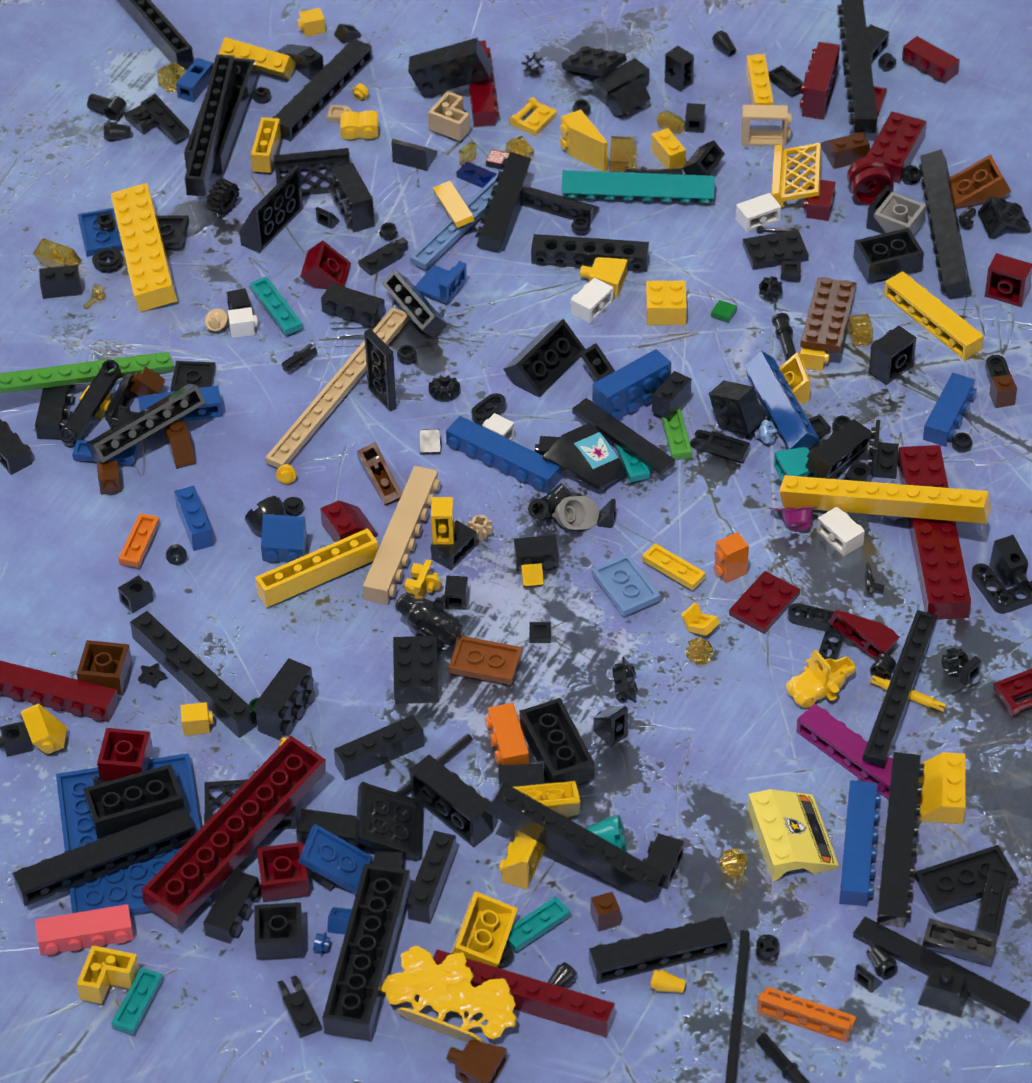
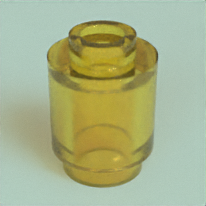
(671, 121)

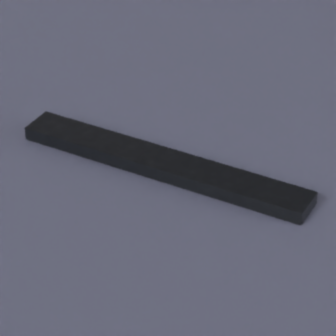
(924, 960)
(737, 1007)

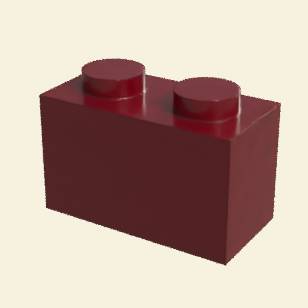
(820, 206)

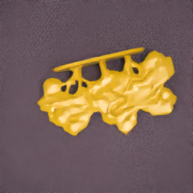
(449, 989)

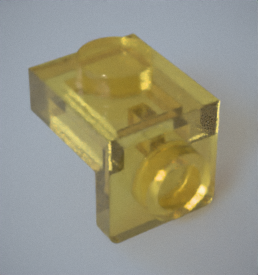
(519, 146)

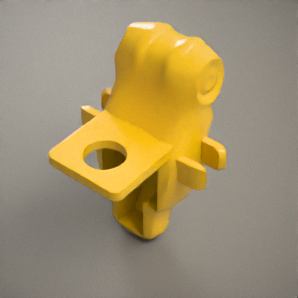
(820, 679)

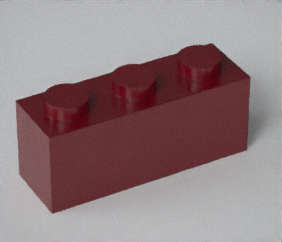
(930, 59)

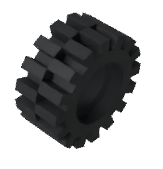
(222, 196)

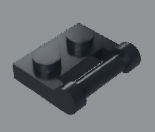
(139, 119)

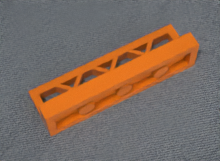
(806, 1014)

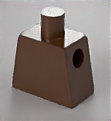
(478, 1062)

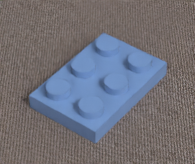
(626, 585)

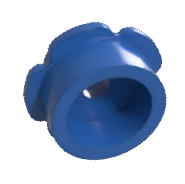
(321, 943)

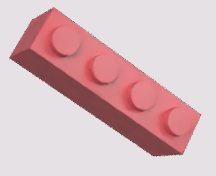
(84, 929)

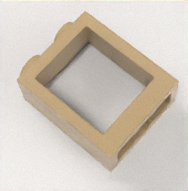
(765, 137)

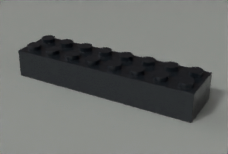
(240, 95)
(366, 952)

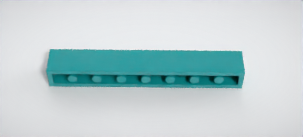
(638, 185)

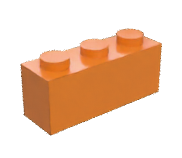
(506, 735)

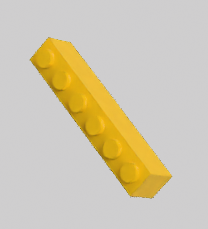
(933, 315)
(316, 568)

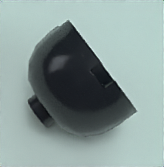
(270, 505)

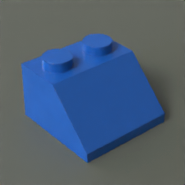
(283, 538)

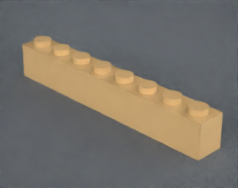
(401, 535)

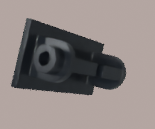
(624, 673)

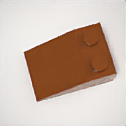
(978, 183)

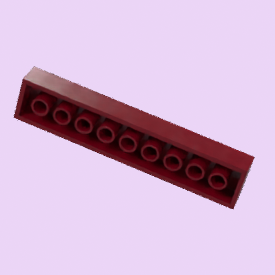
(935, 541)
(233, 831)

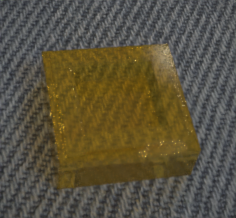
(467, 153)

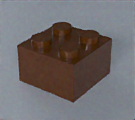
(105, 664)

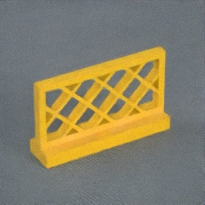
(782, 174)

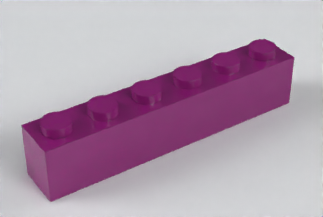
(843, 746)

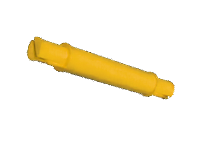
(915, 696)

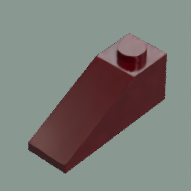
(865, 633)

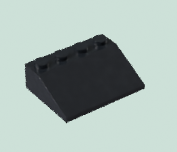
(273, 212)

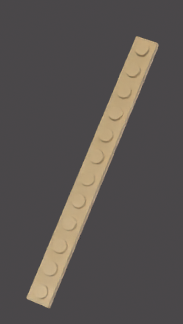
(333, 393)

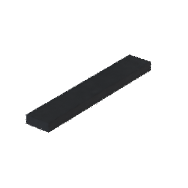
(624, 436)

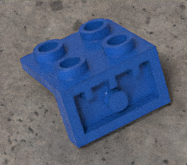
(442, 283)

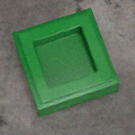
(724, 311)

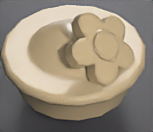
(216, 320)

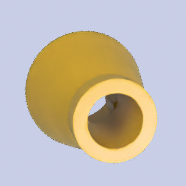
(666, 982)

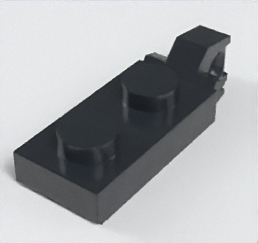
(383, 256)

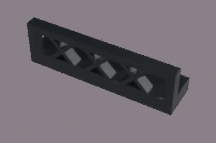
(557, 204)

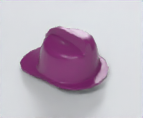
(797, 518)

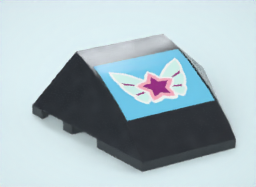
(587, 455)

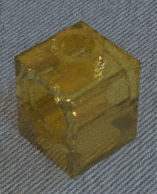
(169, 76)
(860, 330)

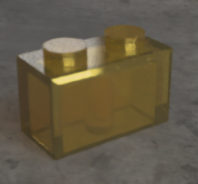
(622, 153)
(55, 255)

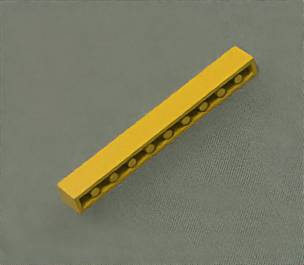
(886, 499)

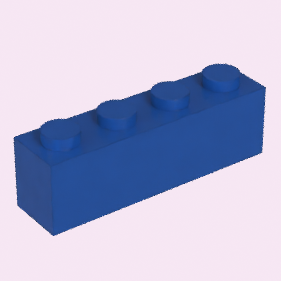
(210, 409)
(949, 409)

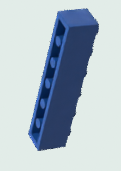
(781, 402)
(503, 454)
(858, 843)

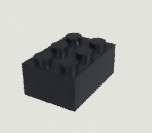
(352, 197)
(888, 254)
(415, 669)
(284, 699)

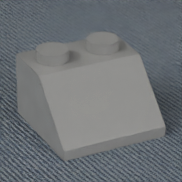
(900, 213)

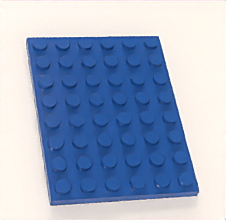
(126, 884)

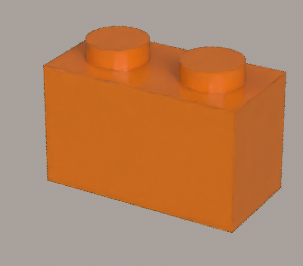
(731, 557)

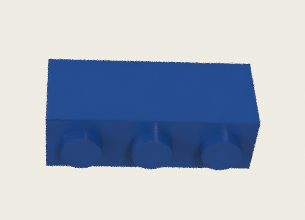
(193, 518)

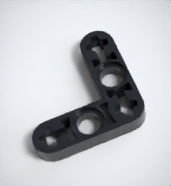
(1006, 596)
(802, 620)

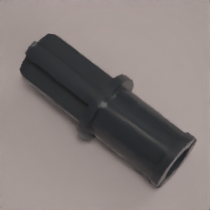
(299, 358)

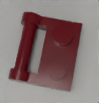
(1014, 688)

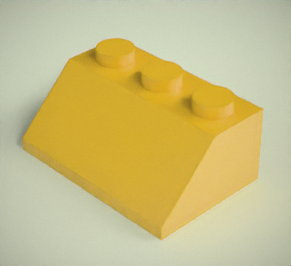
(943, 789)
(560, 796)
(521, 860)
(484, 929)

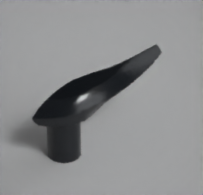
(870, 581)

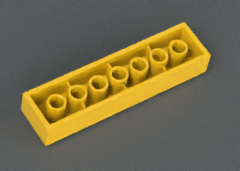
(143, 247)

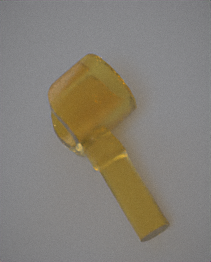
(98, 294)

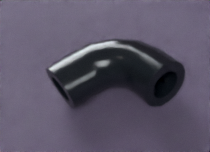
(545, 507)

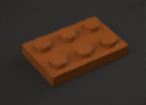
(485, 660)

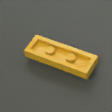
(673, 566)

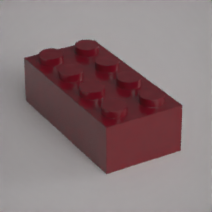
(819, 80)
(898, 142)

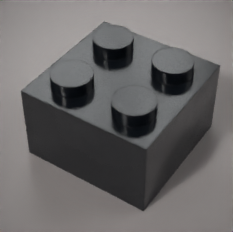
(892, 355)
(736, 406)
(278, 930)

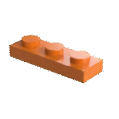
(139, 540)

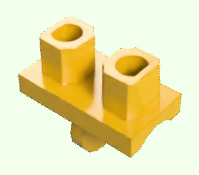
(426, 580)

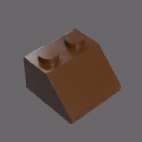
(846, 149)

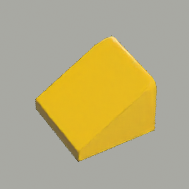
(532, 574)

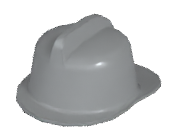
(576, 513)

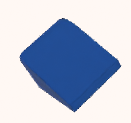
(338, 920)

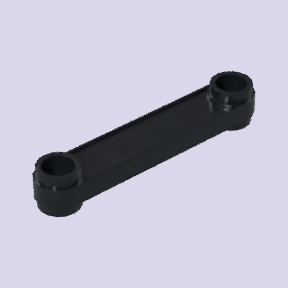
(90, 403)

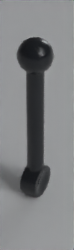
(760, 229)

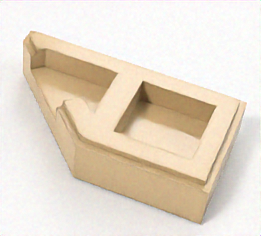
(335, 111)

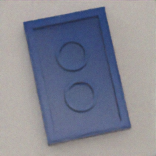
(96, 239)
(334, 858)

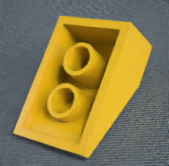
(583, 140)

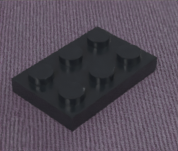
(594, 61)
(771, 249)

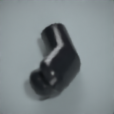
(964, 218)

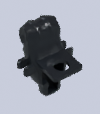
(430, 619)

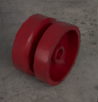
(868, 178)

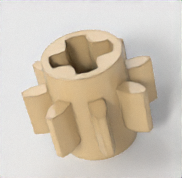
(482, 526)

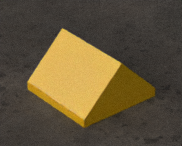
(797, 377)

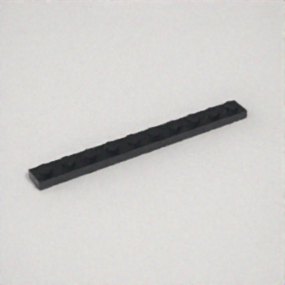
(899, 688)

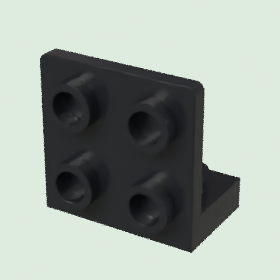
(999, 213)
(884, 455)

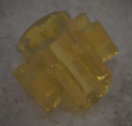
(699, 650)
(733, 862)

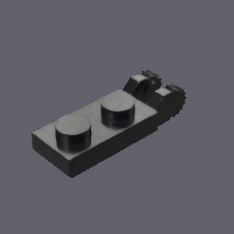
(720, 444)
(299, 1008)

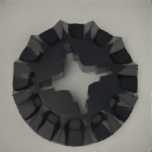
(100, 257)
(444, 393)

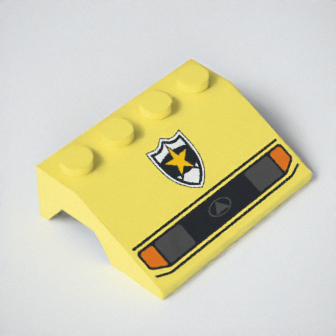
(790, 832)

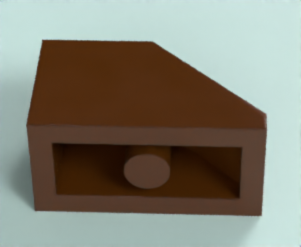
(180, 444)

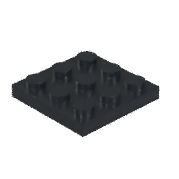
(389, 821)

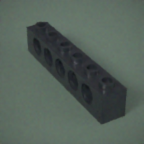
(583, 251)

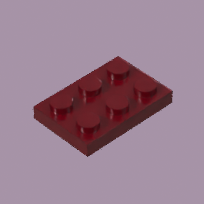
(764, 602)

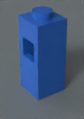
(194, 80)

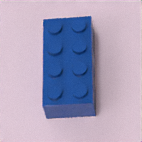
(631, 385)

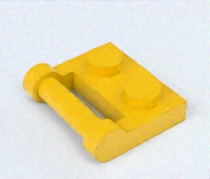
(537, 120)

